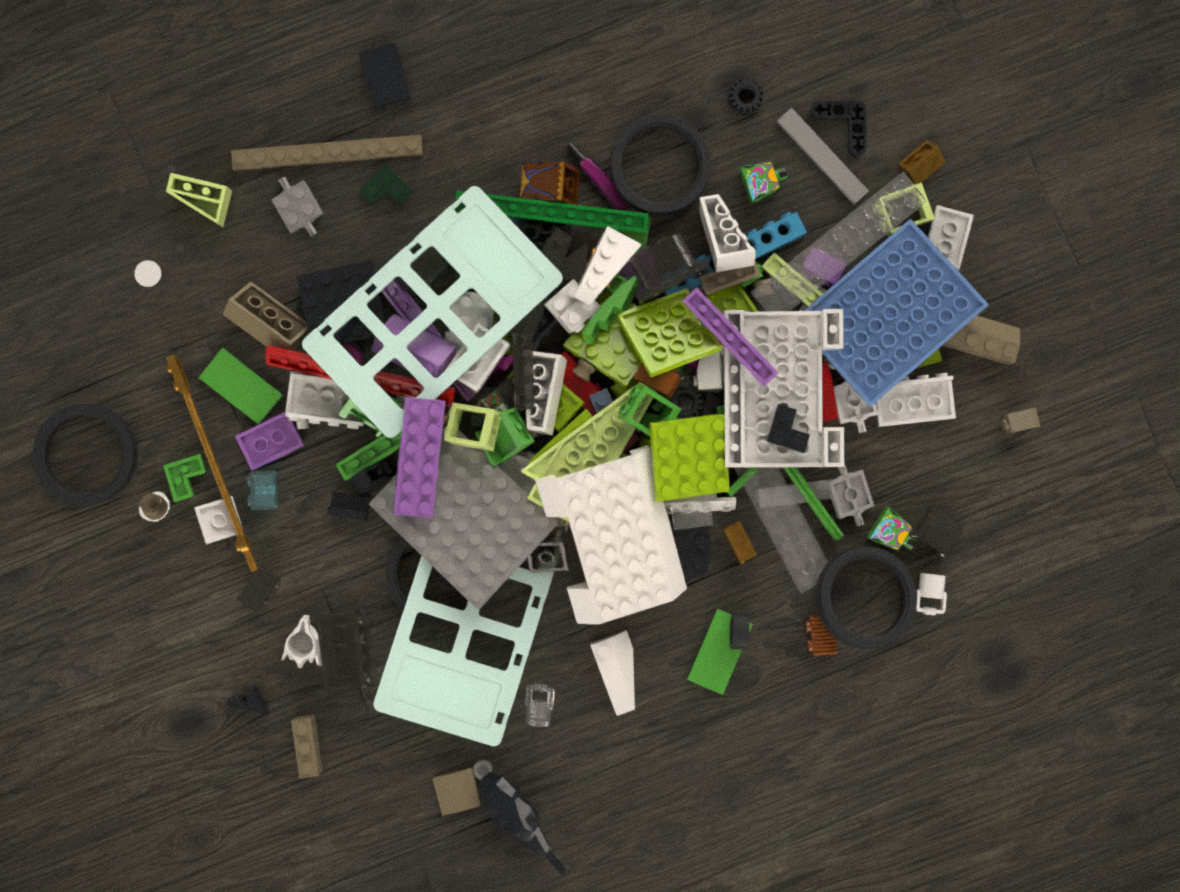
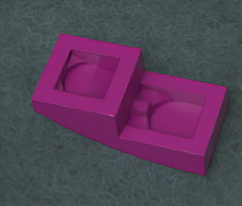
(504, 364)

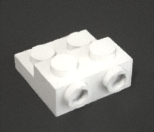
(570, 310)

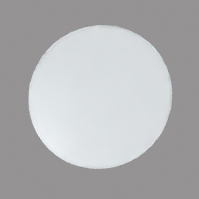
(147, 273)

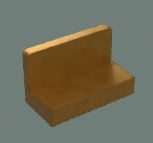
(922, 162)
(739, 542)

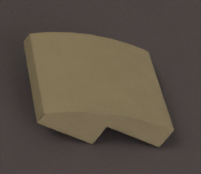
(457, 791)

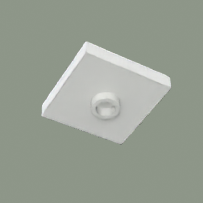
(215, 521)

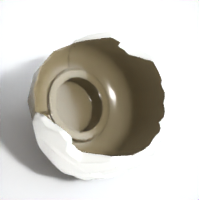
(154, 506)

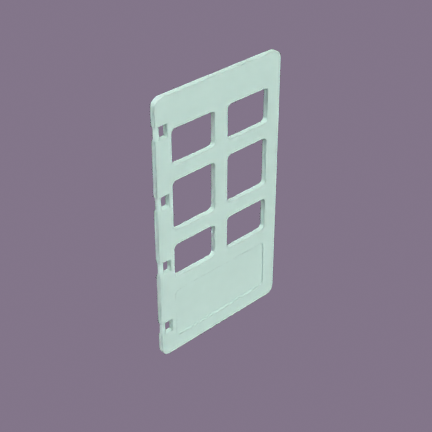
(490, 259)
(446, 687)

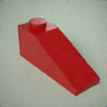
(829, 407)

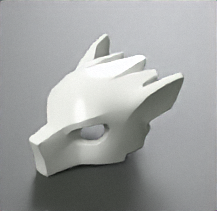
(303, 644)

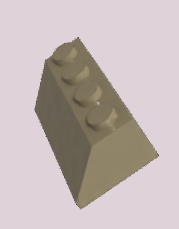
(265, 318)
(987, 340)

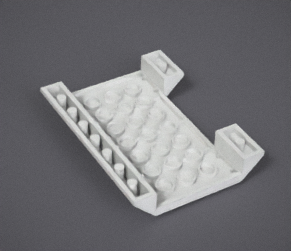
(794, 348)
(618, 537)

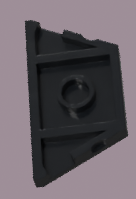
(692, 550)

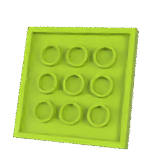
(667, 333)
(610, 351)
(689, 457)

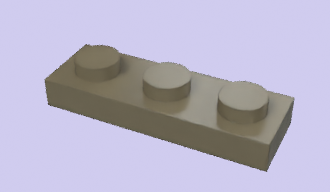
(721, 280)

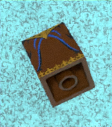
(550, 182)

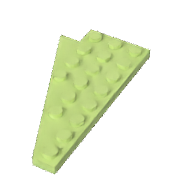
(591, 444)

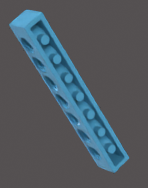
(790, 221)

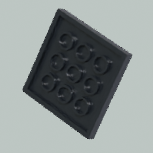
(329, 289)

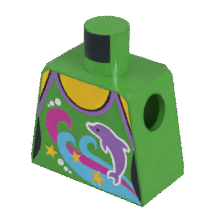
(761, 180)
(891, 531)

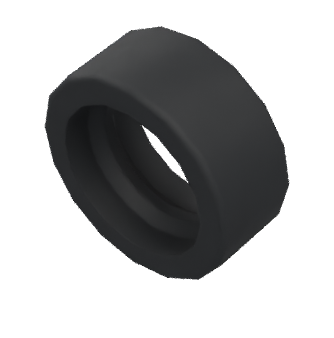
(739, 631)

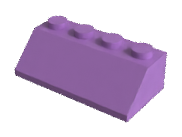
(427, 348)

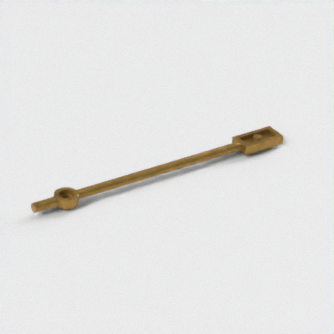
(181, 384)

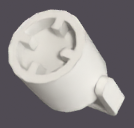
(931, 587)

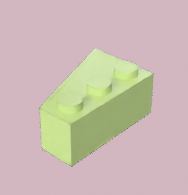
(203, 196)

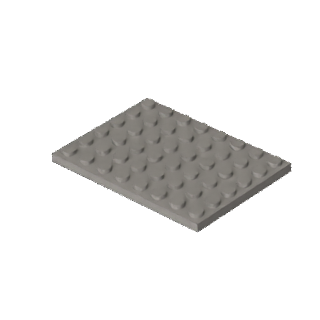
(478, 524)

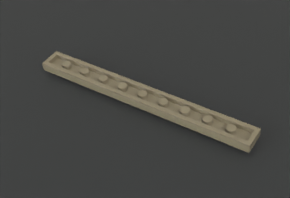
(327, 152)

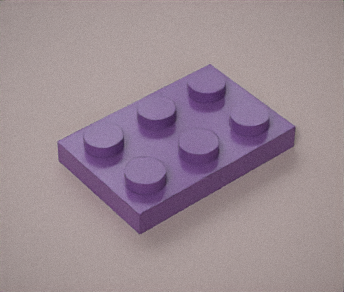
(269, 441)

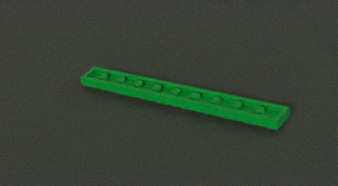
(568, 213)

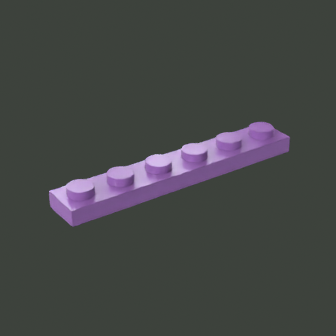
(730, 337)

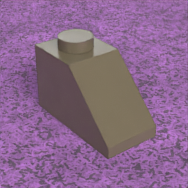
(1020, 420)

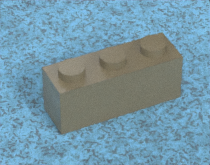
(307, 746)

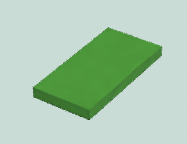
(241, 386)
(715, 658)

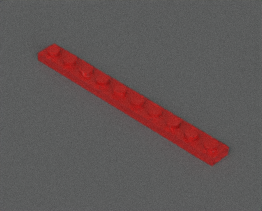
(388, 382)

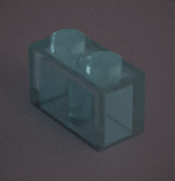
(263, 490)

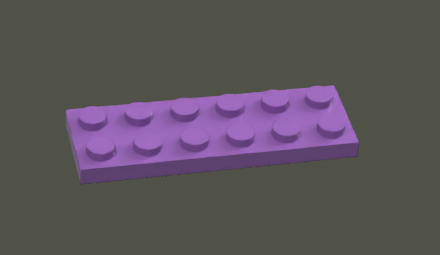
(418, 457)

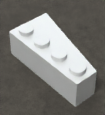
(725, 240)
(605, 263)
(548, 382)

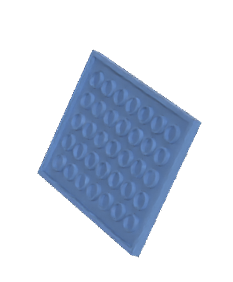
(896, 311)

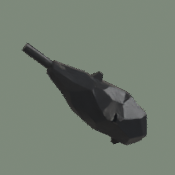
(515, 815)

